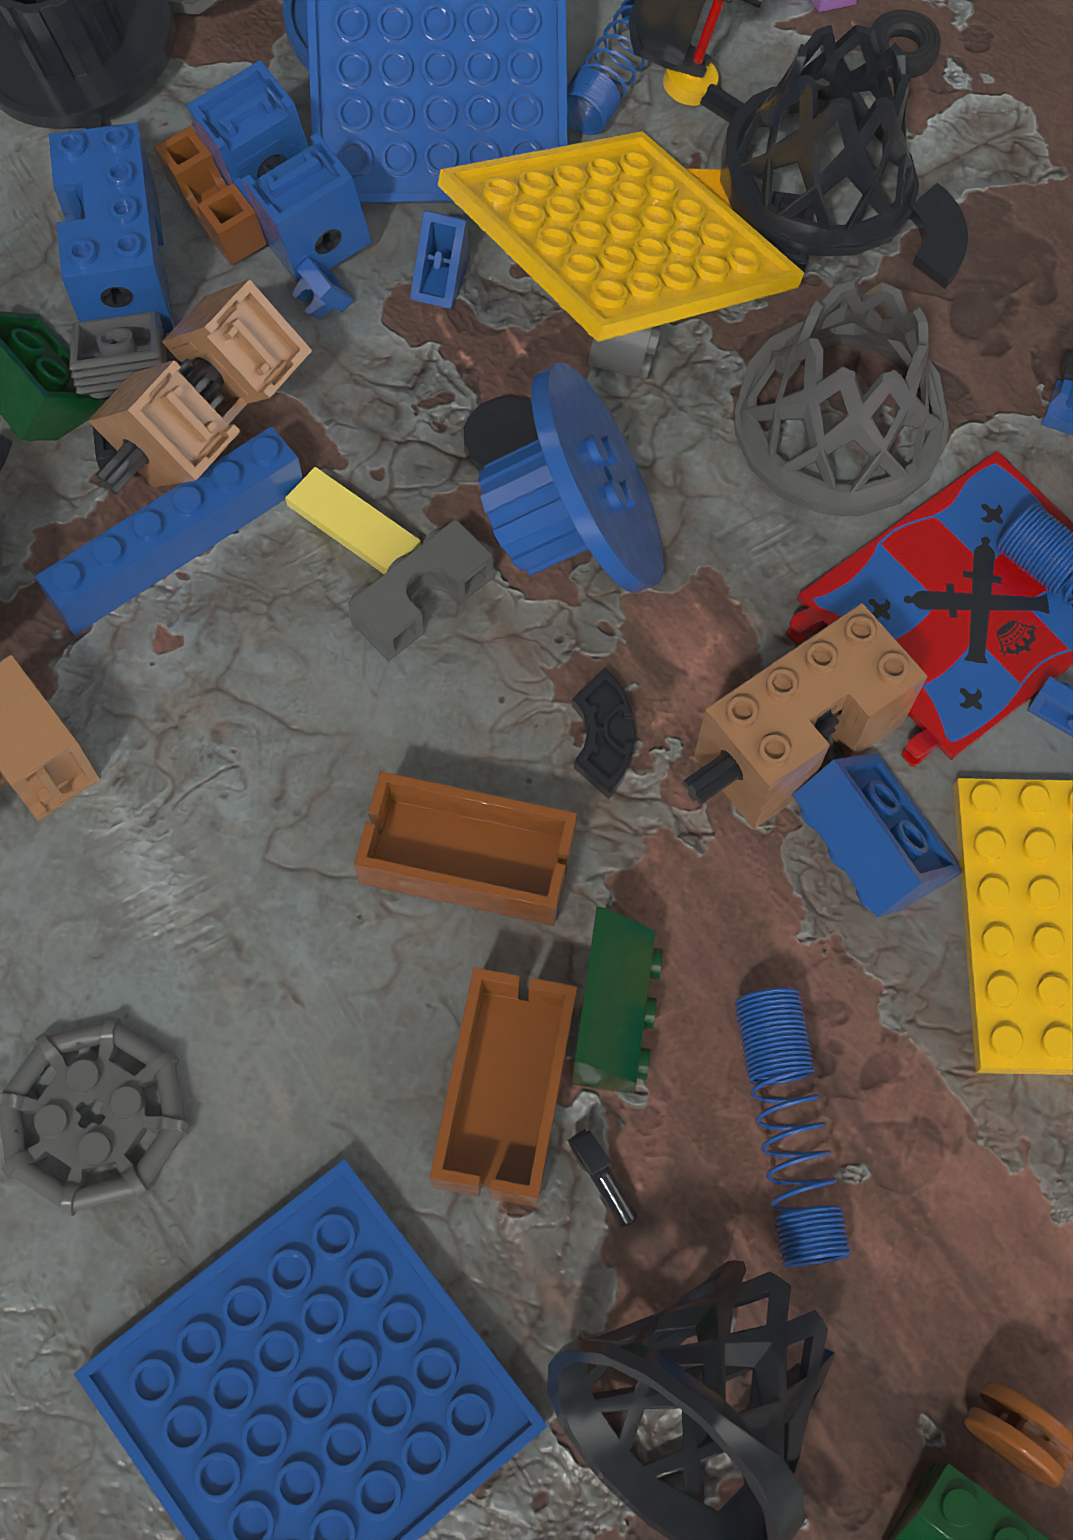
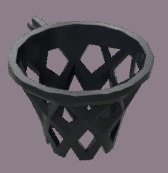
(857, 123)
(760, 1440)

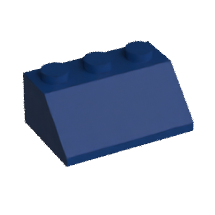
(875, 833)

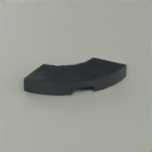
(942, 235)
(608, 731)

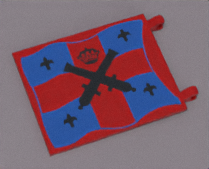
(956, 607)

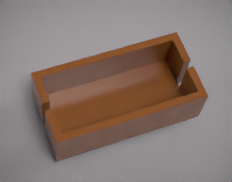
(466, 848)
(504, 1088)

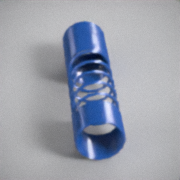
(597, 85)
(1041, 549)
(779, 1053)

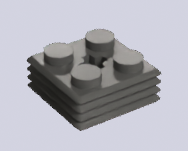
(112, 349)

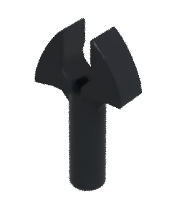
(596, 1163)

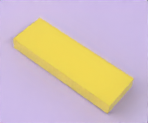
(351, 520)

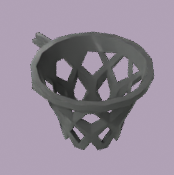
(847, 320)

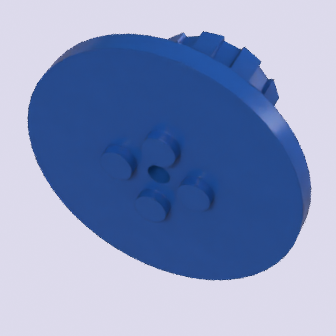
(573, 489)

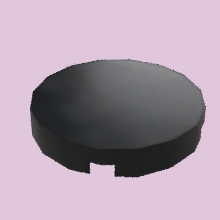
(498, 429)

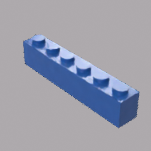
(170, 531)

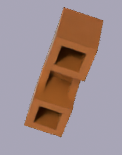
(216, 207)

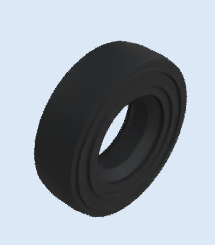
(912, 26)

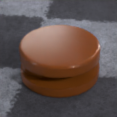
(1023, 1434)

